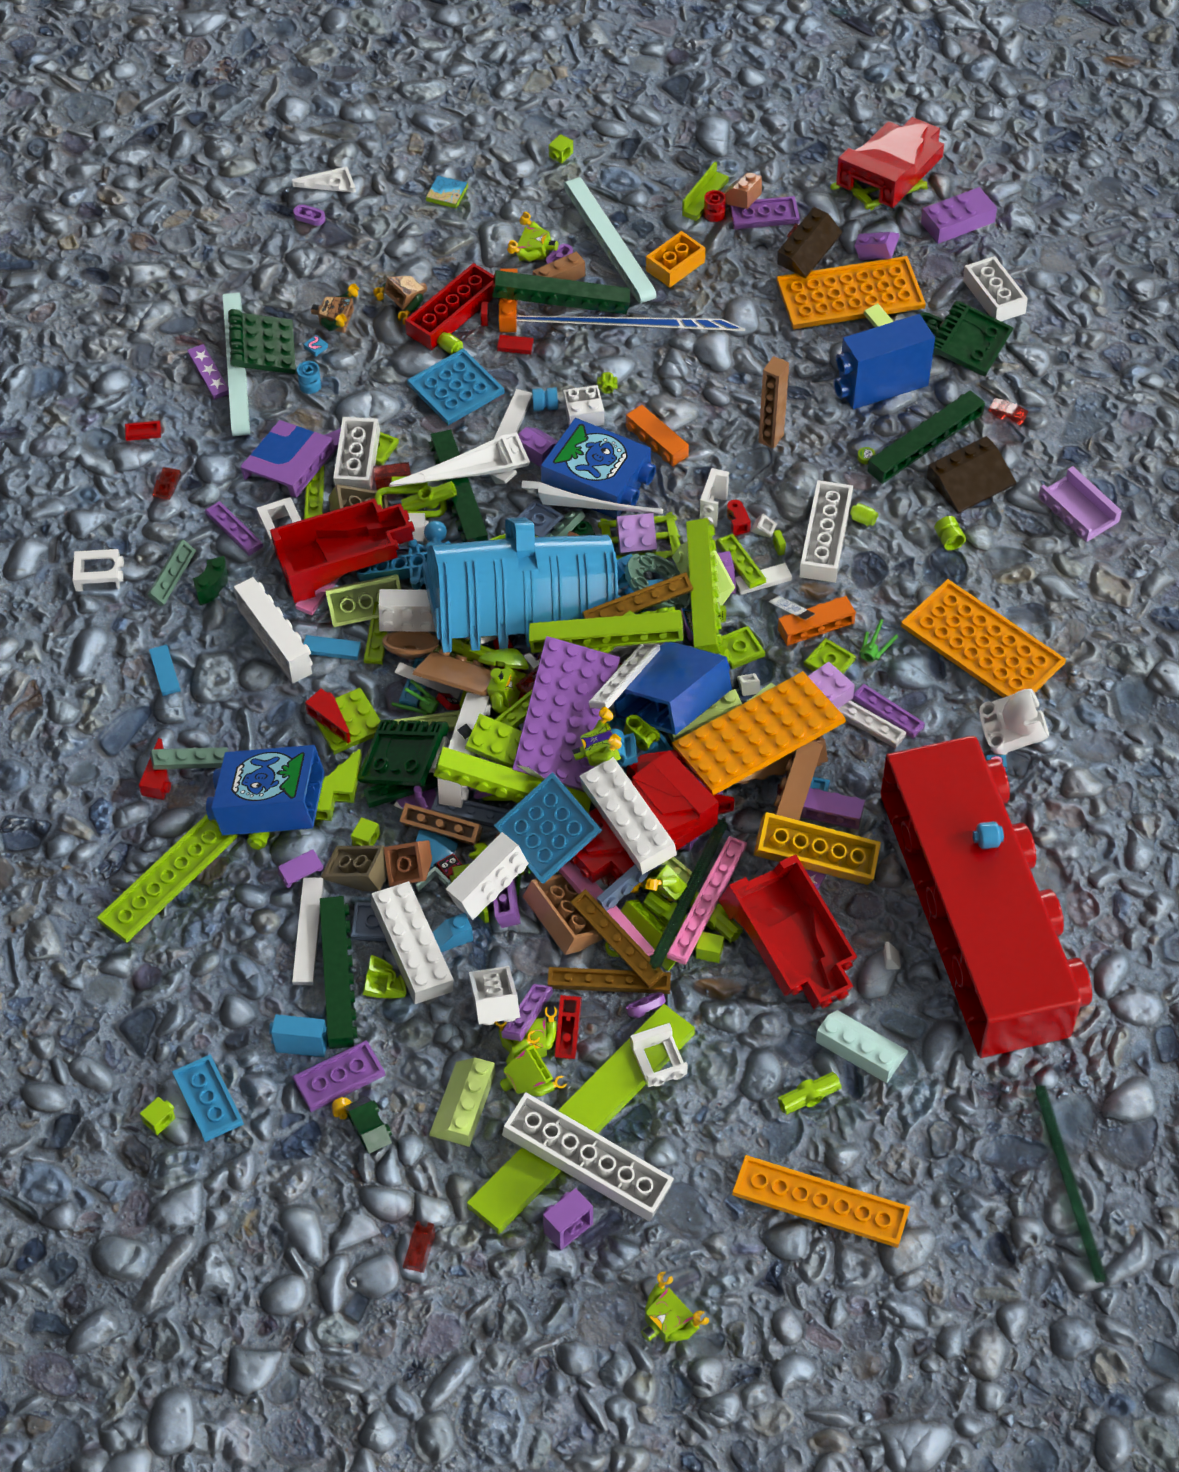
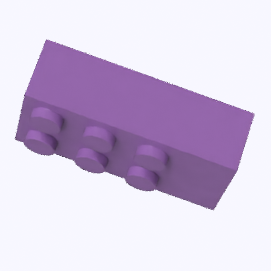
(958, 215)

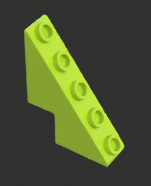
(339, 786)

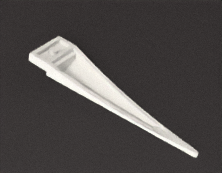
(493, 457)
(554, 496)

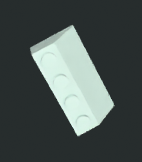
(860, 1045)

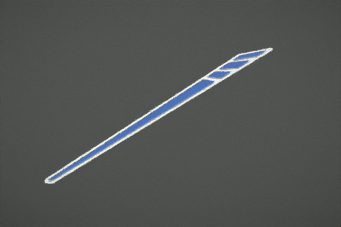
(687, 323)

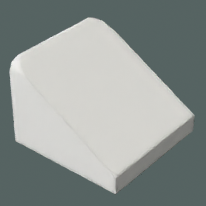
(504, 477)
(764, 526)
(749, 684)
(891, 957)

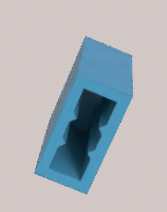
(299, 1035)

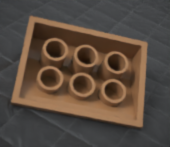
(456, 672)
(554, 909)

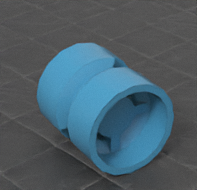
(309, 377)
(545, 399)

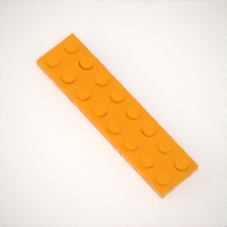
(821, 1201)

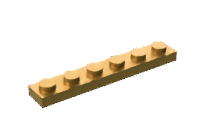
(642, 598)
(617, 938)
(604, 980)

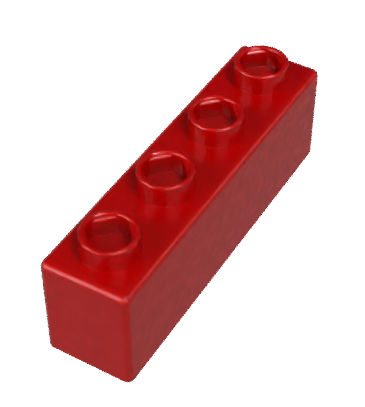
(983, 903)

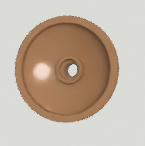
(410, 644)

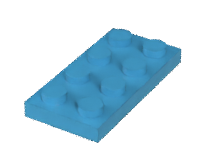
(207, 1098)

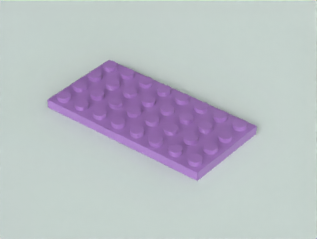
(561, 710)

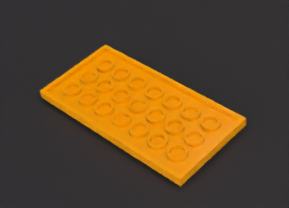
(848, 290)
(982, 641)
(758, 732)

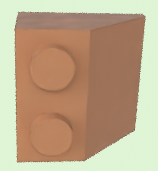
(744, 191)
(408, 862)

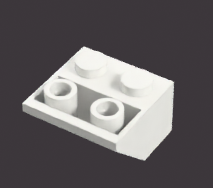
(584, 404)

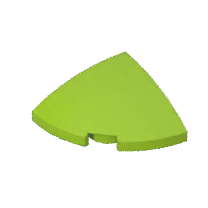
(506, 658)
(382, 980)

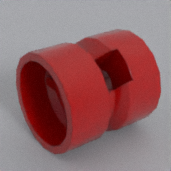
(714, 205)

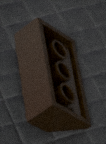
(808, 243)

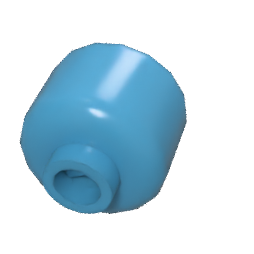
(988, 835)

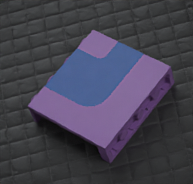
(289, 456)

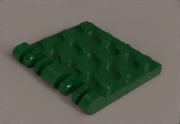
(971, 338)
(261, 342)
(402, 752)

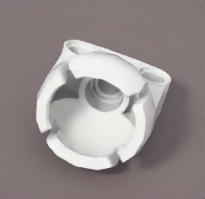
(1013, 722)

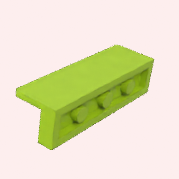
(694, 202)
(647, 926)

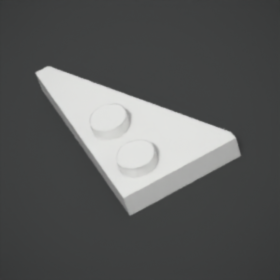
(332, 180)

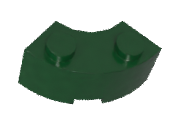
(211, 580)
(369, 1126)

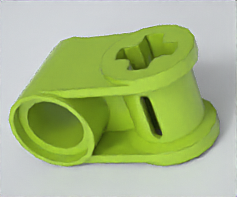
(643, 732)

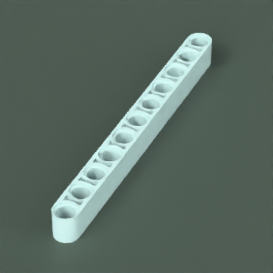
(610, 240)
(236, 376)

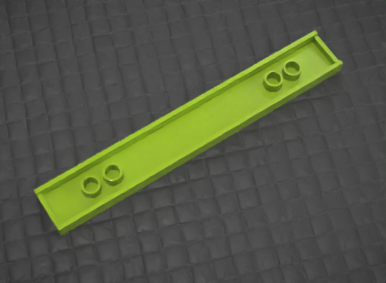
(592, 1106)

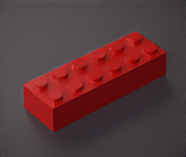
(450, 306)

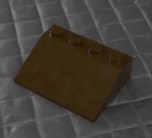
(970, 474)

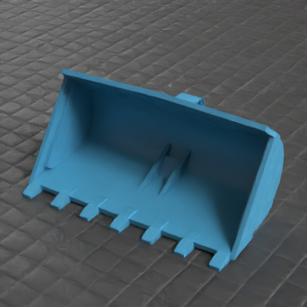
(516, 582)

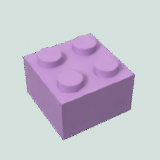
(636, 534)
(833, 684)

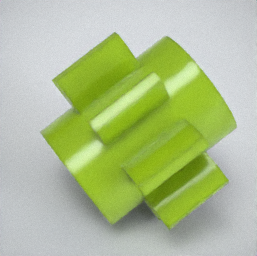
(607, 382)

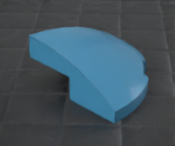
(440, 845)

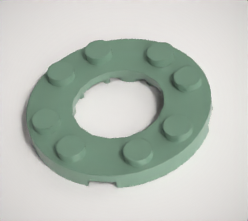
(650, 562)

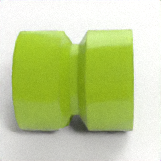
(950, 533)

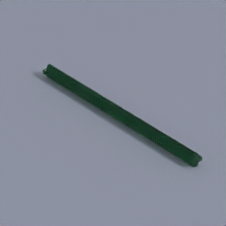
(688, 894)
(1070, 1183)

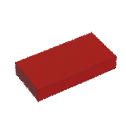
(515, 344)
(142, 430)

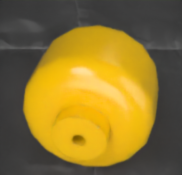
(338, 1107)

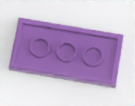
(766, 213)
(338, 1076)

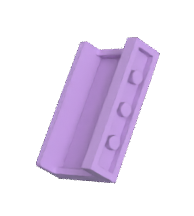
(1080, 505)

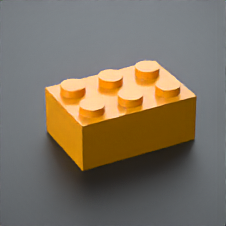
(675, 259)

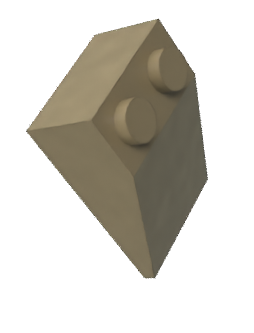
(346, 496)
(357, 867)

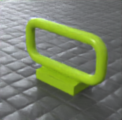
(410, 489)

